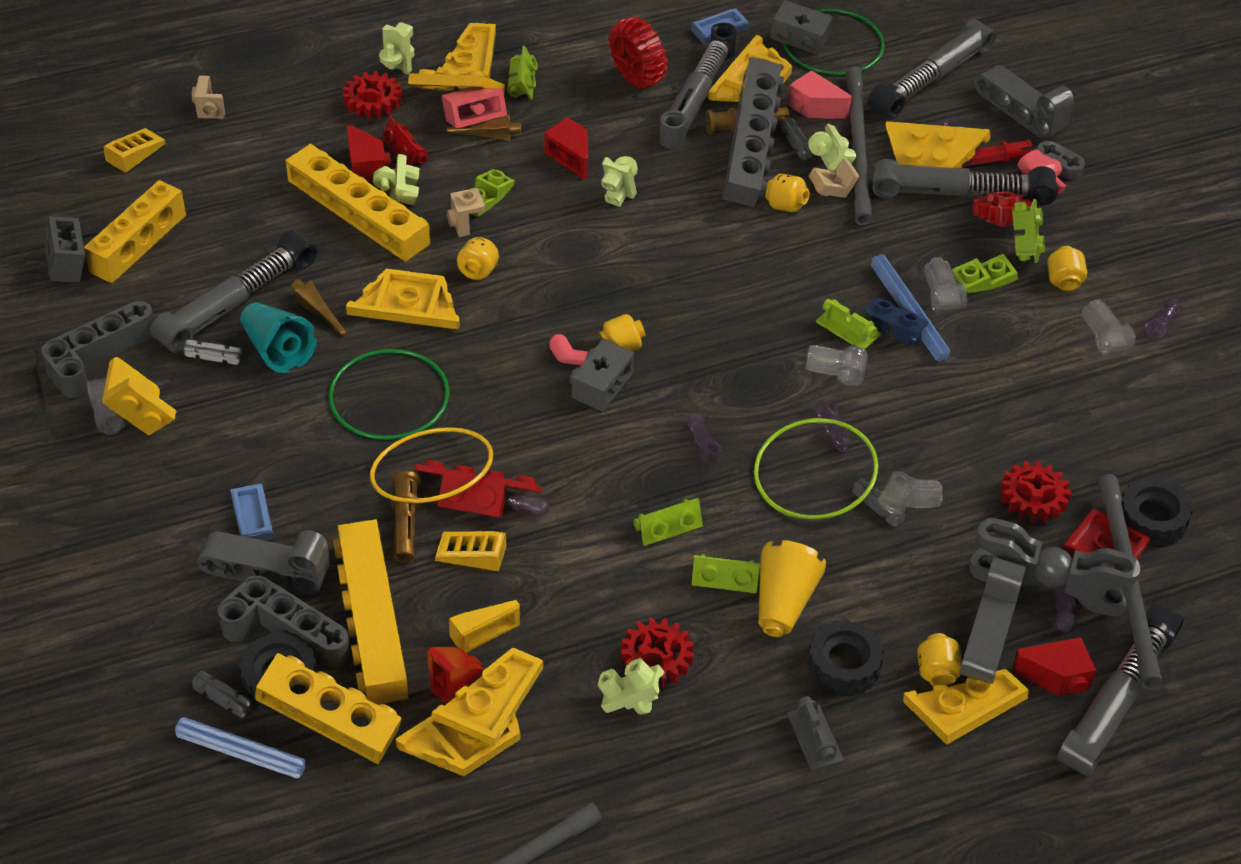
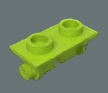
(522, 74)
(1030, 242)
(849, 327)
(669, 521)
(725, 574)

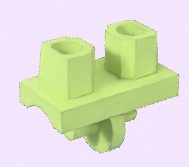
(397, 47)
(831, 147)
(619, 179)
(399, 181)
(634, 690)

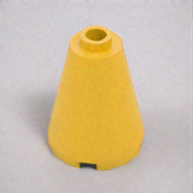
(786, 584)

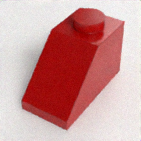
(568, 146)
(366, 153)
(1056, 666)
(451, 670)

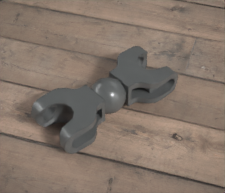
(1086, 575)

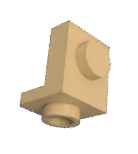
(207, 104)
(835, 182)
(462, 205)

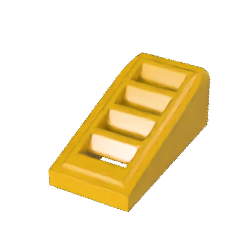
(127, 152)
(480, 559)
(483, 625)

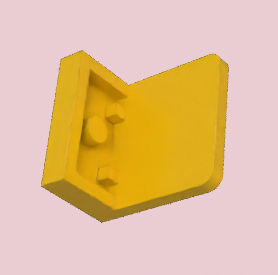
(135, 398)

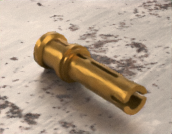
(726, 120)
(404, 515)

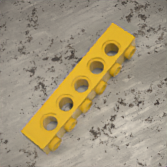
(358, 202)

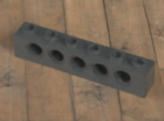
(752, 132)

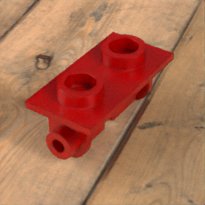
(401, 142)

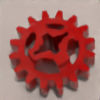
(372, 95)
(998, 207)
(1035, 491)
(659, 646)

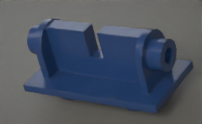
(905, 324)

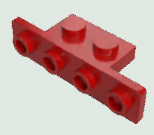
(482, 498)

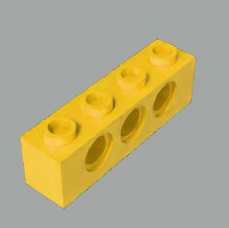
(135, 231)
(337, 724)

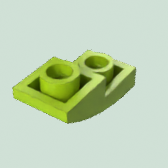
(492, 187)
(986, 275)

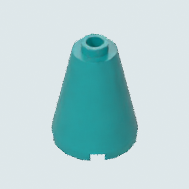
(279, 336)

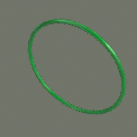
(841, 73)
(385, 351)

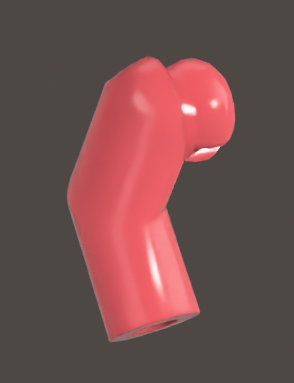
(564, 352)

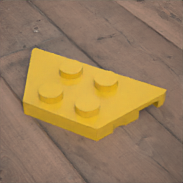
(729, 84)
(934, 144)
(407, 299)
(452, 748)

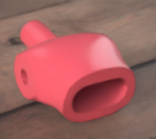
(1035, 159)

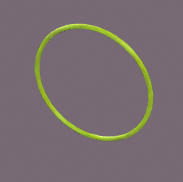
(823, 516)

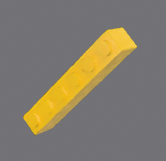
(372, 611)

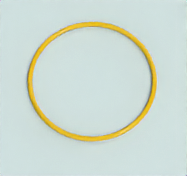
(439, 497)

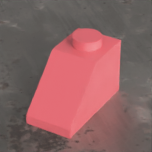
(818, 98)
(473, 106)

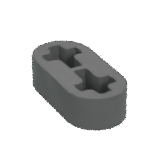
(1071, 163)

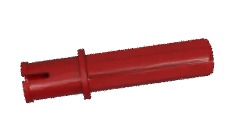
(998, 153)

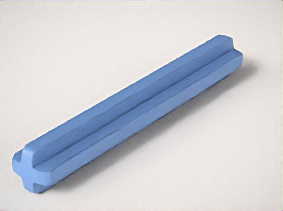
(240, 747)

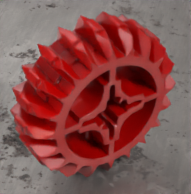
(637, 52)

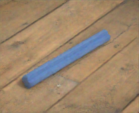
(907, 302)

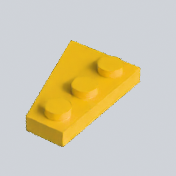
(472, 51)
(450, 79)
(493, 699)
(965, 706)

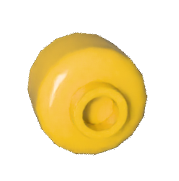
(787, 193)
(479, 256)
(1067, 268)
(624, 332)
(939, 659)

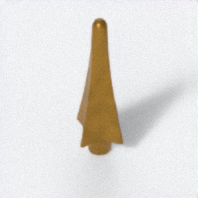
(497, 128)
(311, 300)

